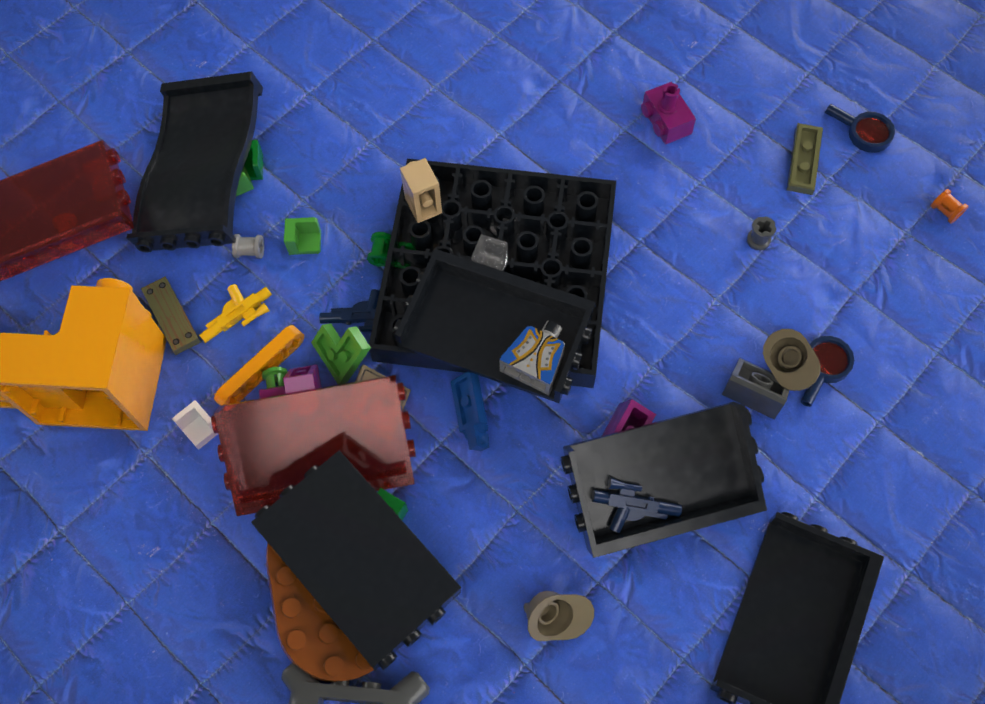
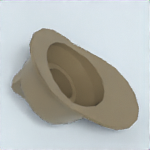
(791, 359)
(558, 616)

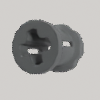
(762, 230)

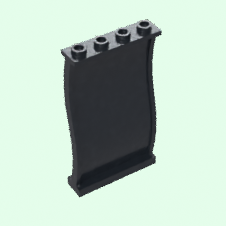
(196, 163)

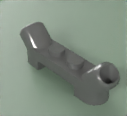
(310, 690)

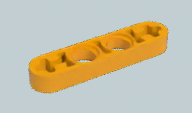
(251, 373)

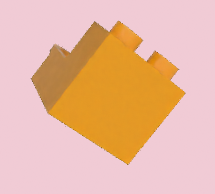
(92, 371)

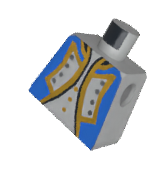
(535, 357)

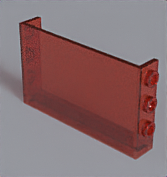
(61, 208)
(282, 436)

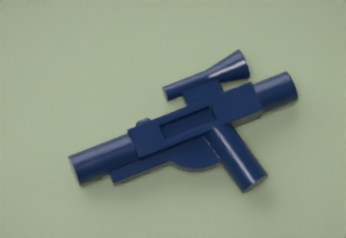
(359, 313)
(631, 506)

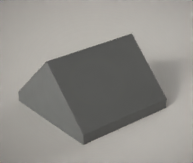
(756, 389)

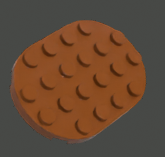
(307, 631)

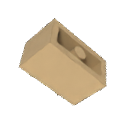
(421, 190)

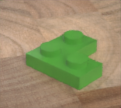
(341, 354)

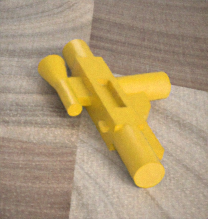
(236, 310)

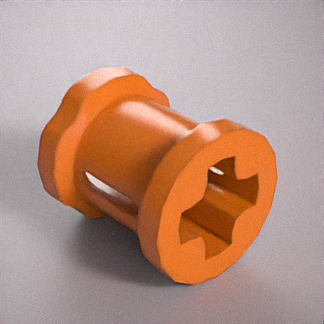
(949, 206)

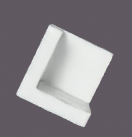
(195, 424)

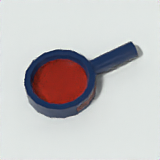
(868, 130)
(835, 361)

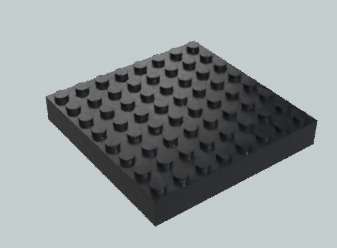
(553, 234)

